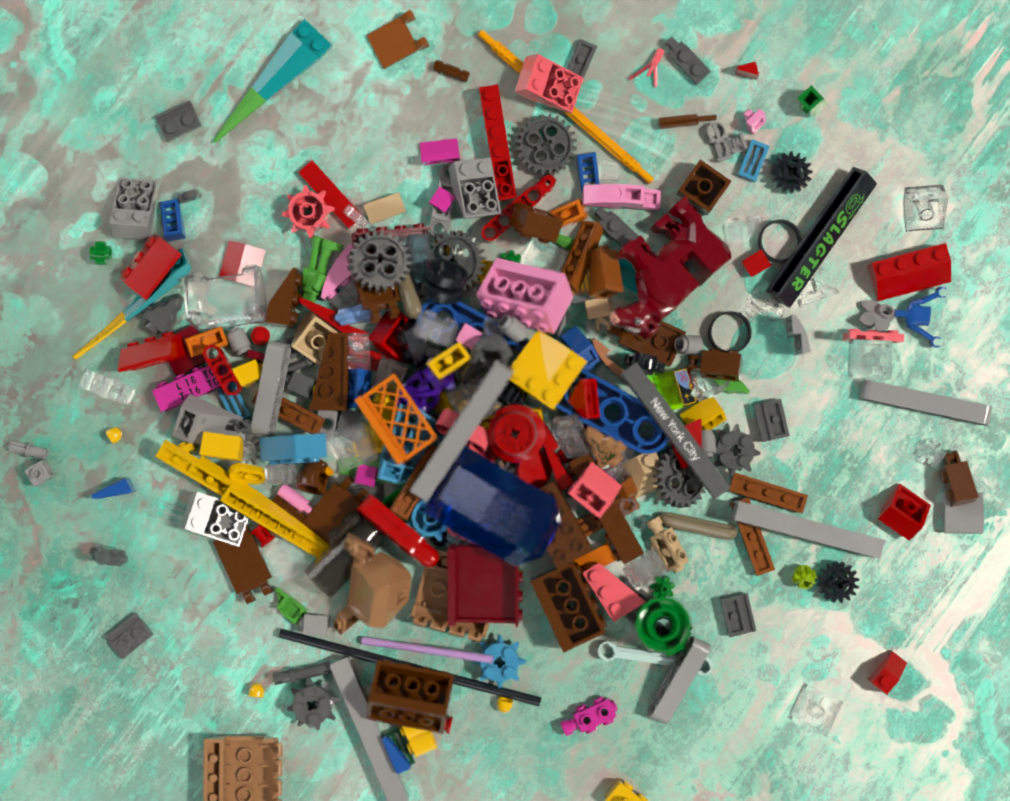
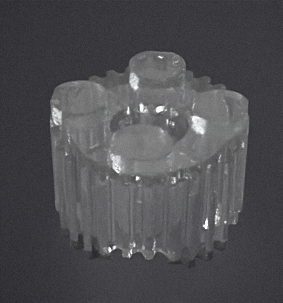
(644, 569)

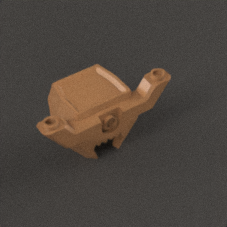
(376, 587)

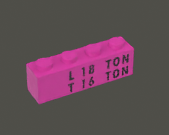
(197, 383)

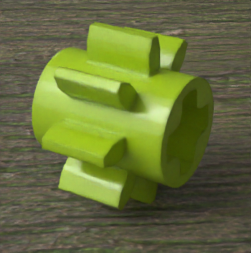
(804, 576)

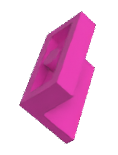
(439, 152)

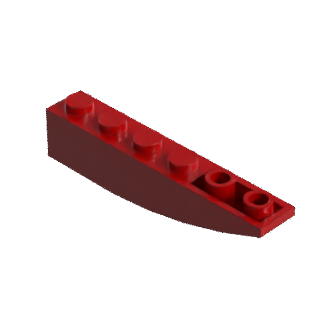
(497, 141)

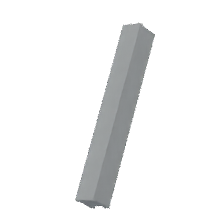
(461, 430)
(807, 529)
(368, 730)

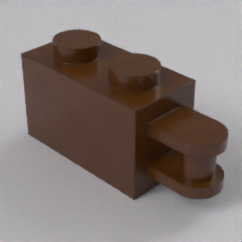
(717, 365)
(957, 480)

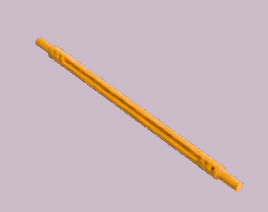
(578, 117)

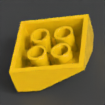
(546, 369)

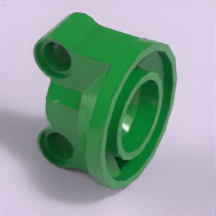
(663, 609)

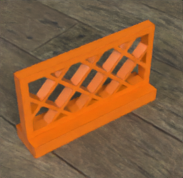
(382, 429)

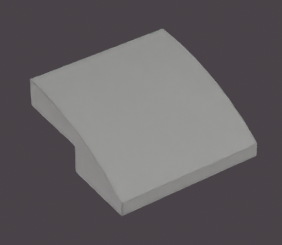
(795, 329)
(964, 518)

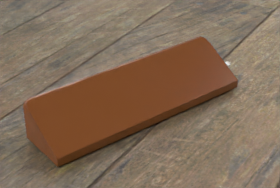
(580, 253)

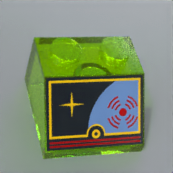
(675, 388)

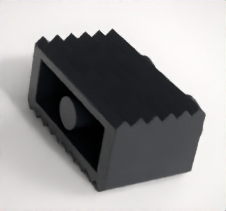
(412, 348)

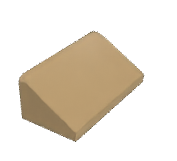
(384, 208)

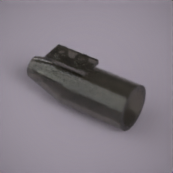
(334, 565)

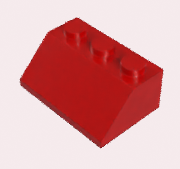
(150, 266)
(151, 352)

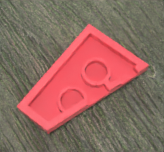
(856, 334)
(612, 593)

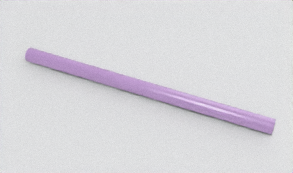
(427, 649)

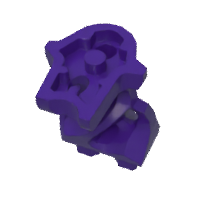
(423, 391)

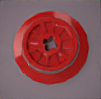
(530, 437)

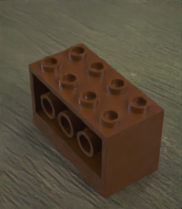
(570, 538)
(562, 617)
(410, 696)

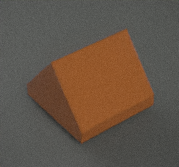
(628, 488)

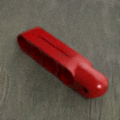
(539, 187)
(398, 531)

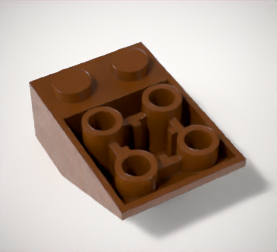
(283, 304)

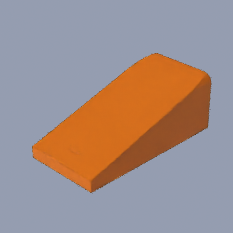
(571, 213)
(198, 342)
(601, 554)

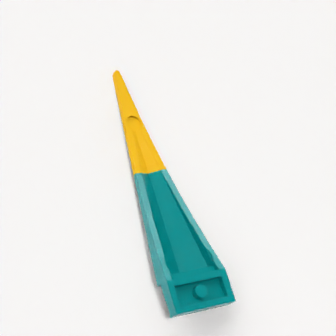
(171, 279)

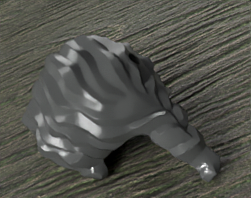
(485, 353)

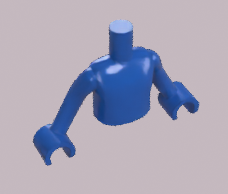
(920, 315)

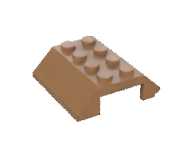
(432, 603)
(242, 768)

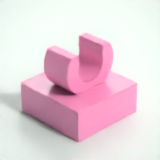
(755, 120)

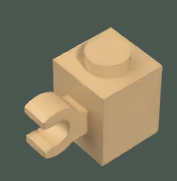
(597, 310)

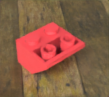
(595, 489)

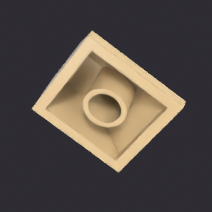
(312, 337)
(641, 471)

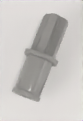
(28, 450)

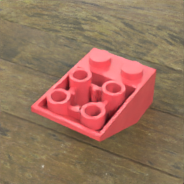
(548, 83)

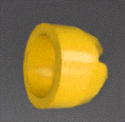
(114, 434)
(256, 690)
(504, 704)

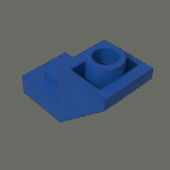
(578, 343)

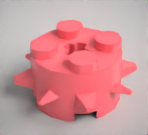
(304, 201)

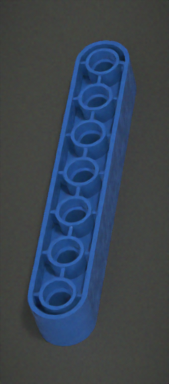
(631, 409)

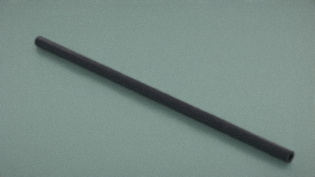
(373, 657)

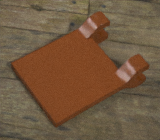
(395, 42)

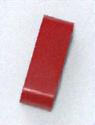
(216, 363)

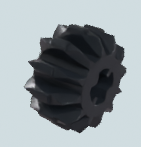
(512, 394)

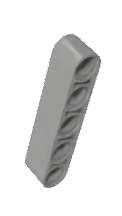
(271, 389)
(678, 680)

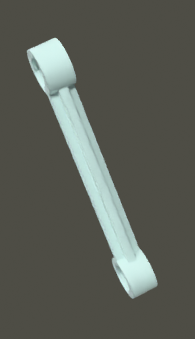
(644, 656)

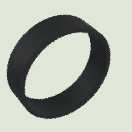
(796, 230)
(733, 313)

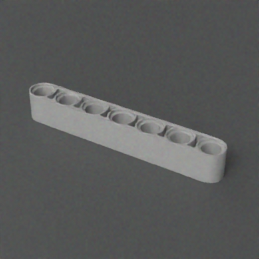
(926, 402)

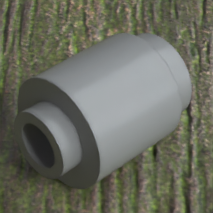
(513, 328)
(238, 341)
(688, 344)
(709, 443)

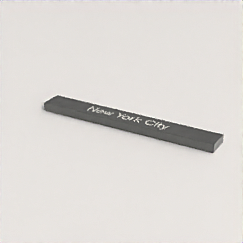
(675, 431)

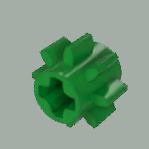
(100, 252)

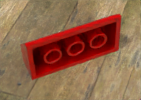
(910, 272)

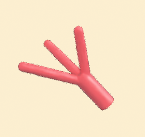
(652, 66)

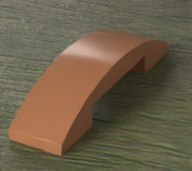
(611, 366)

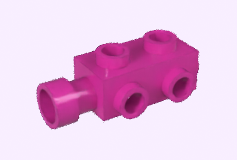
(594, 713)

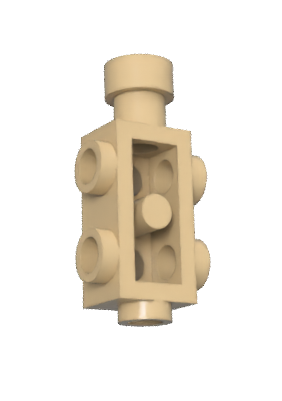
(667, 546)

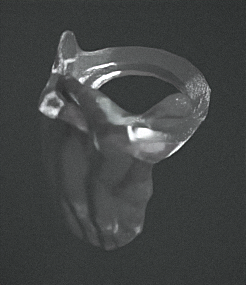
(701, 392)

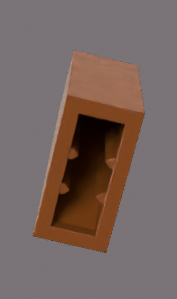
(604, 273)

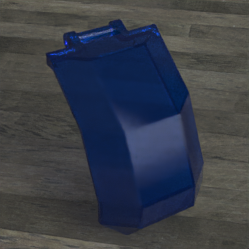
(495, 509)

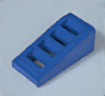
(582, 180)
(173, 232)
(119, 488)
(397, 758)

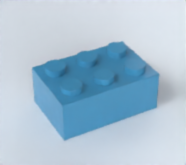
(293, 448)

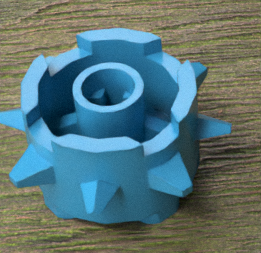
(422, 525)
(509, 655)

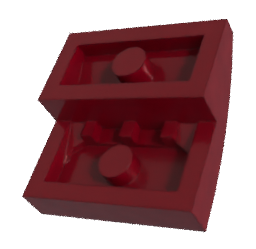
(187, 363)

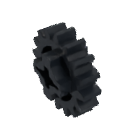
(785, 167)
(646, 362)
(836, 573)

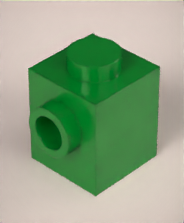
(812, 101)

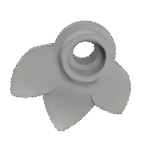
(877, 315)

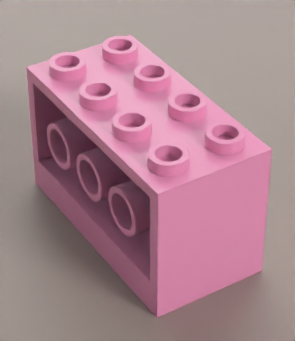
(526, 292)

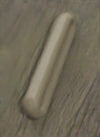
(408, 295)
(699, 526)

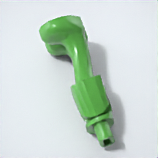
(314, 276)

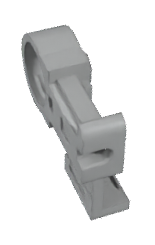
(725, 146)

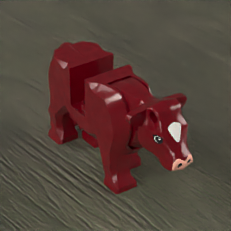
(672, 271)

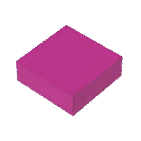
(442, 200)
(366, 475)

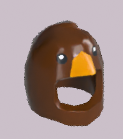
(313, 477)

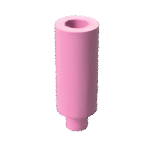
(294, 499)

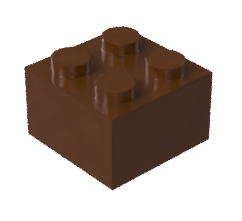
(704, 187)
(536, 223)

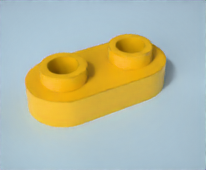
(246, 473)

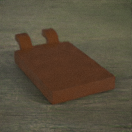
(377, 301)
(658, 345)
(333, 508)
(245, 566)

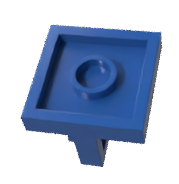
(358, 384)

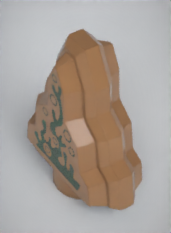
(604, 448)

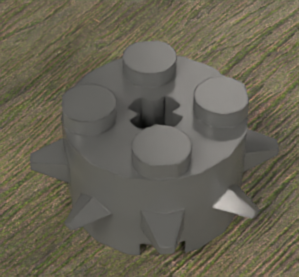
(745, 447)
(307, 694)

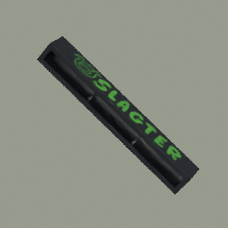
(821, 237)

